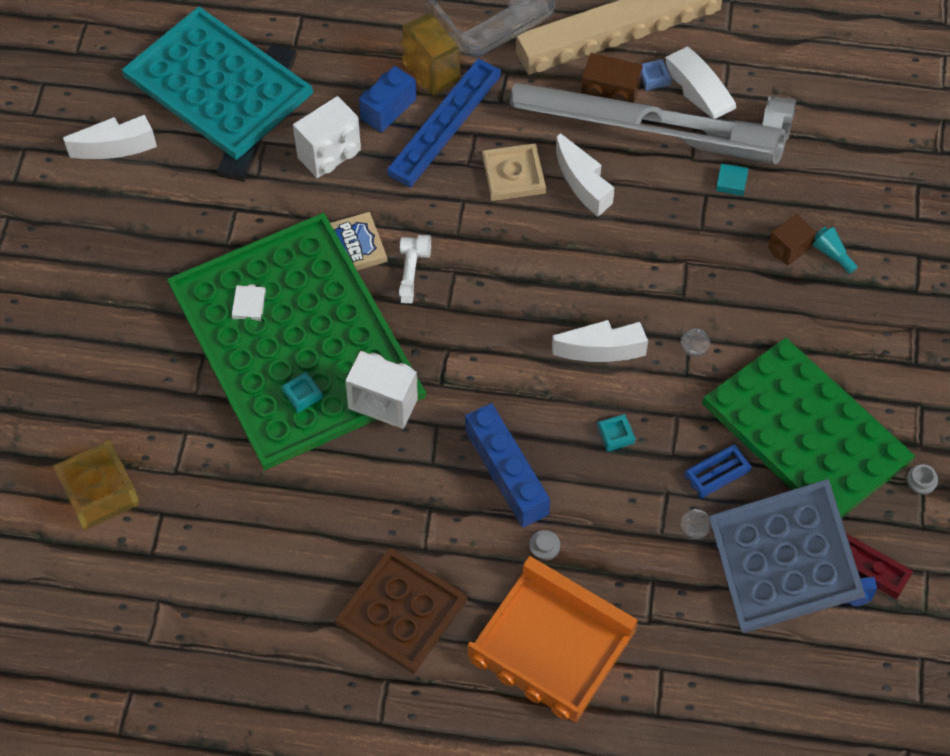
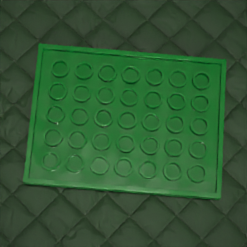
(311, 322)

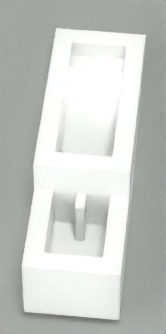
(699, 83)
(111, 139)
(584, 176)
(601, 343)

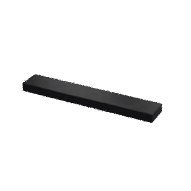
(239, 168)

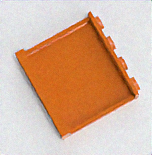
(553, 640)

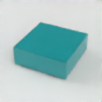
(732, 179)
(302, 392)
(616, 432)

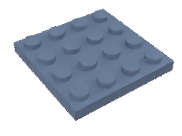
(786, 556)

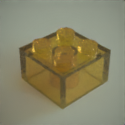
(430, 54)
(96, 485)

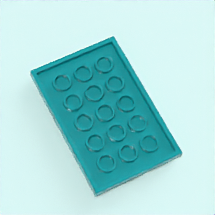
(217, 82)

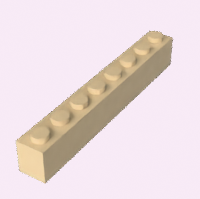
(604, 28)

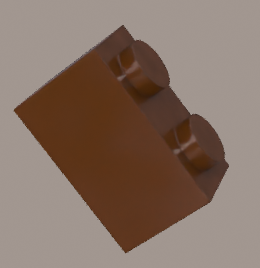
(611, 78)

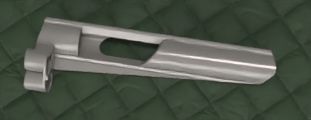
(725, 137)

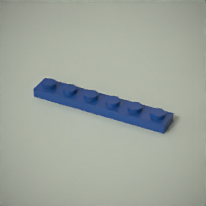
(443, 123)

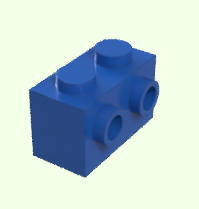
(387, 98)

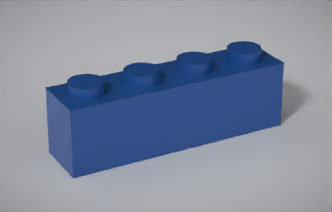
(507, 465)

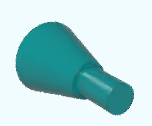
(831, 245)

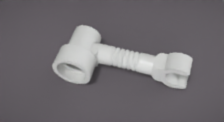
(414, 249)

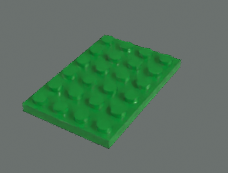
(807, 426)

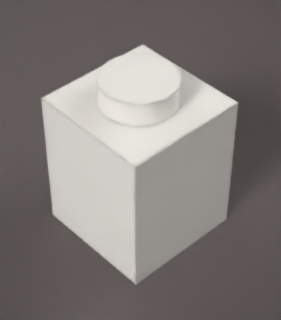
(248, 302)

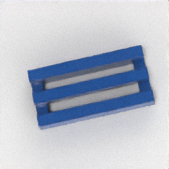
(697, 483)

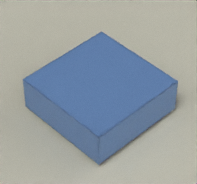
(655, 75)

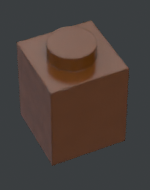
(791, 239)

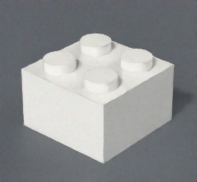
(327, 137)
(382, 389)

